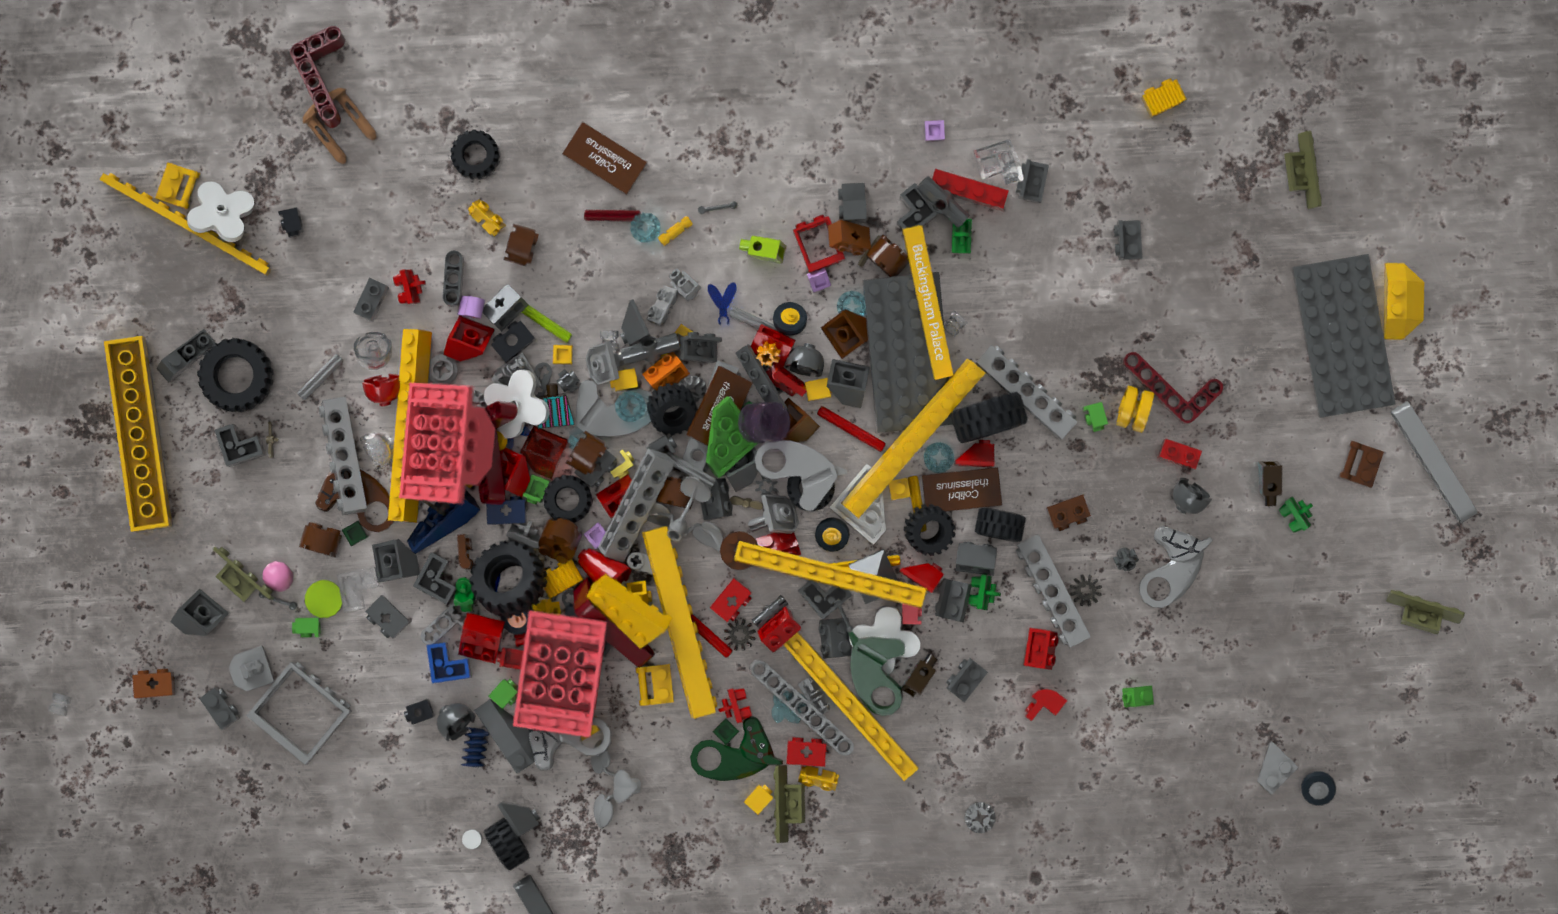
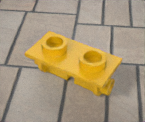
(480, 210)
(810, 777)

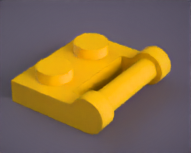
(171, 184)
(661, 684)

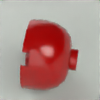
(382, 389)

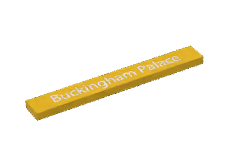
(927, 302)

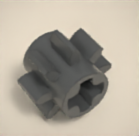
(568, 380)
(764, 490)
(1126, 559)

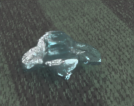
(781, 711)

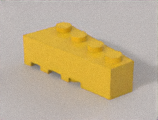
(628, 611)

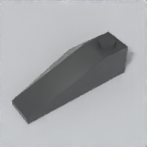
(510, 739)

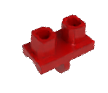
(411, 285)
(740, 714)

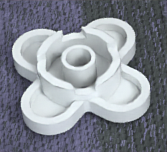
(220, 211)
(521, 392)
(887, 625)

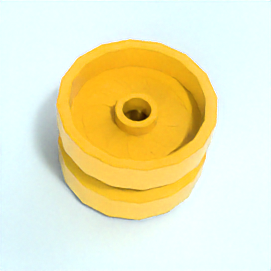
(1134, 408)

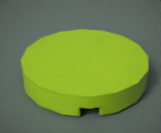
(323, 599)

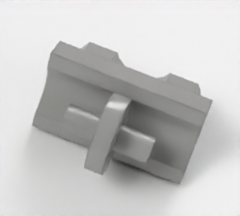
(684, 284)
(525, 535)

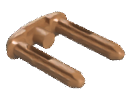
(310, 119)

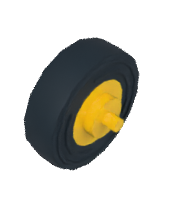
(790, 318)
(832, 534)

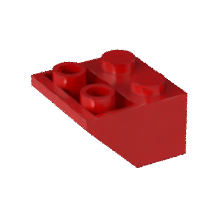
(481, 638)

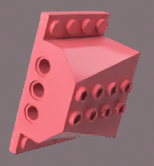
(444, 443)
(560, 673)

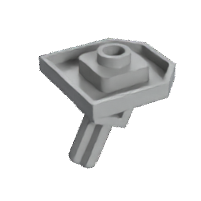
(603, 363)
(779, 515)
(251, 669)

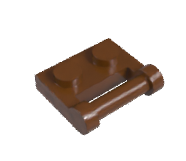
(1367, 466)
(464, 546)

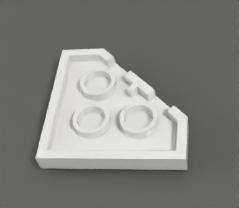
(872, 521)

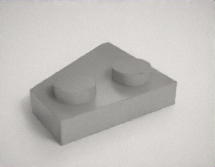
(1275, 769)

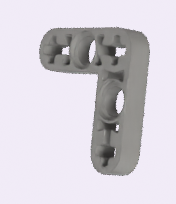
(453, 620)

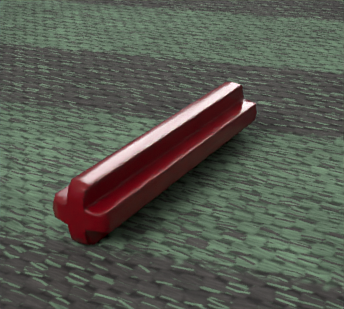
(610, 215)

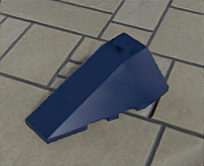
(438, 526)

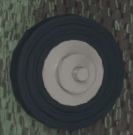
(1318, 788)

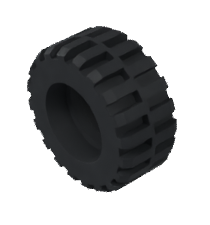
(209, 375)
(989, 417)
(493, 563)

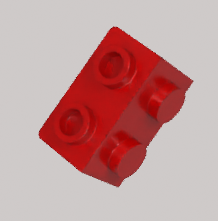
(781, 542)

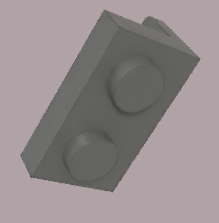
(1034, 181)
(699, 348)
(834, 638)

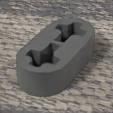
(546, 379)

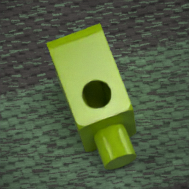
(771, 250)

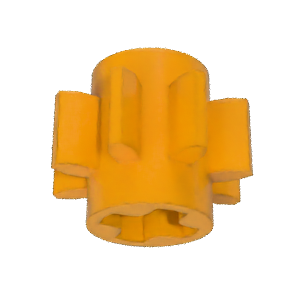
(770, 349)

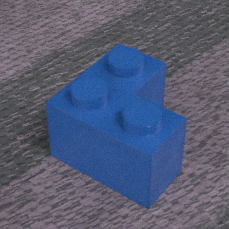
(442, 668)

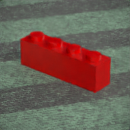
(971, 190)

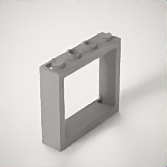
(280, 737)

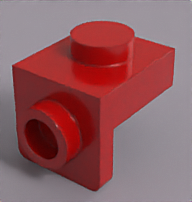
(510, 658)

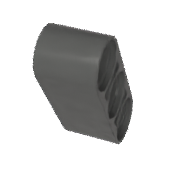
(449, 270)
(531, 896)

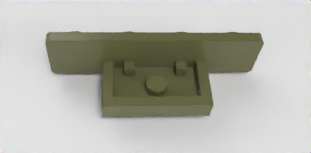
(1303, 171)
(237, 580)
(1423, 613)
(789, 803)

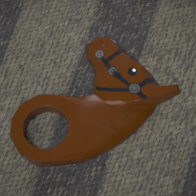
(373, 493)

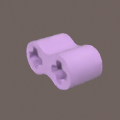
(471, 307)

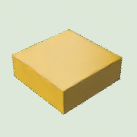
(562, 354)

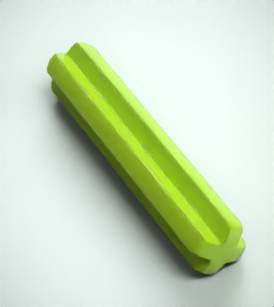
(547, 323)

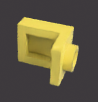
(622, 470)

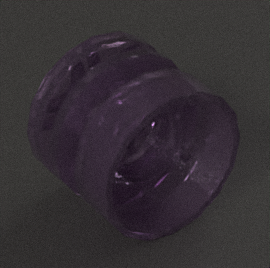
(764, 422)

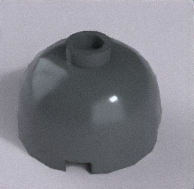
(805, 360)
(1190, 497)
(453, 720)

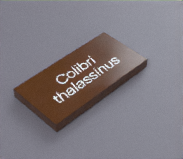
(604, 158)
(722, 385)
(963, 489)

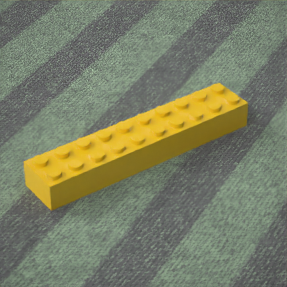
(138, 433)

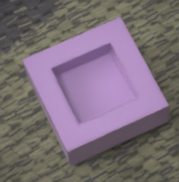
(934, 130)
(819, 280)
(595, 535)

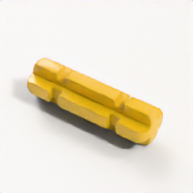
(675, 230)

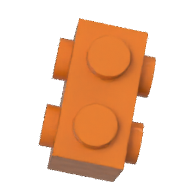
(665, 371)

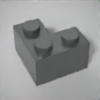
(853, 203)
(919, 206)
(235, 450)
(431, 582)
(823, 601)

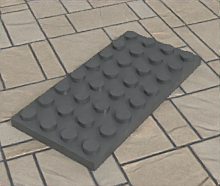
(1343, 335)
(899, 351)

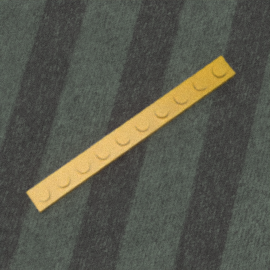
(179, 219)
(830, 574)
(851, 706)

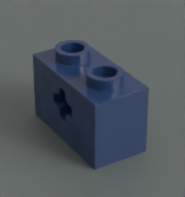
(517, 516)

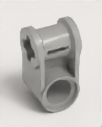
(644, 564)

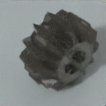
(1082, 584)
(734, 638)

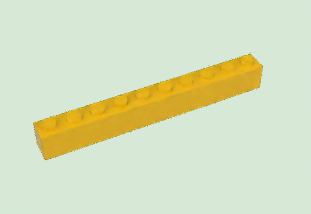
(413, 369)
(913, 438)
(681, 628)

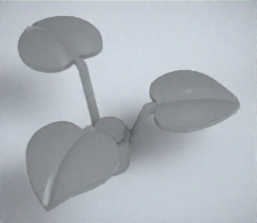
(707, 533)
(623, 786)

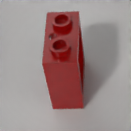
(824, 263)

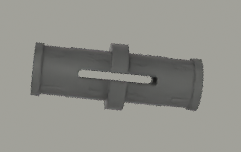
(770, 611)

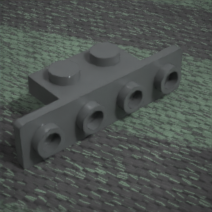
(758, 375)

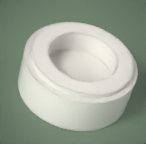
(471, 839)

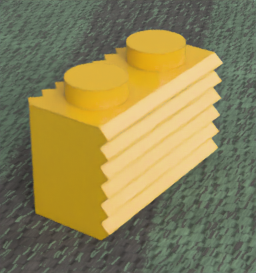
(1163, 98)
(562, 578)

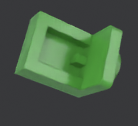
(535, 489)
(1138, 696)

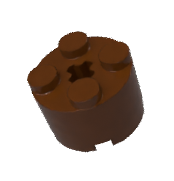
(520, 245)
(888, 257)
(586, 453)
(672, 494)
(320, 540)
(559, 540)
(729, 544)

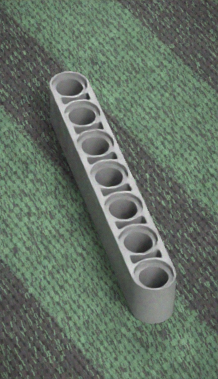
(1433, 462)
(808, 714)

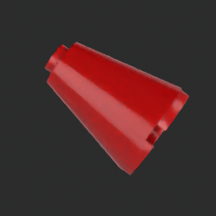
(598, 565)

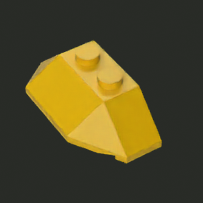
(1402, 301)

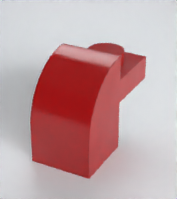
(1045, 698)

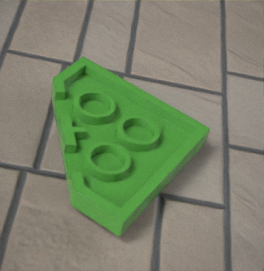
(725, 441)

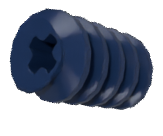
(475, 747)

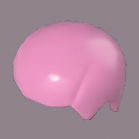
(277, 576)

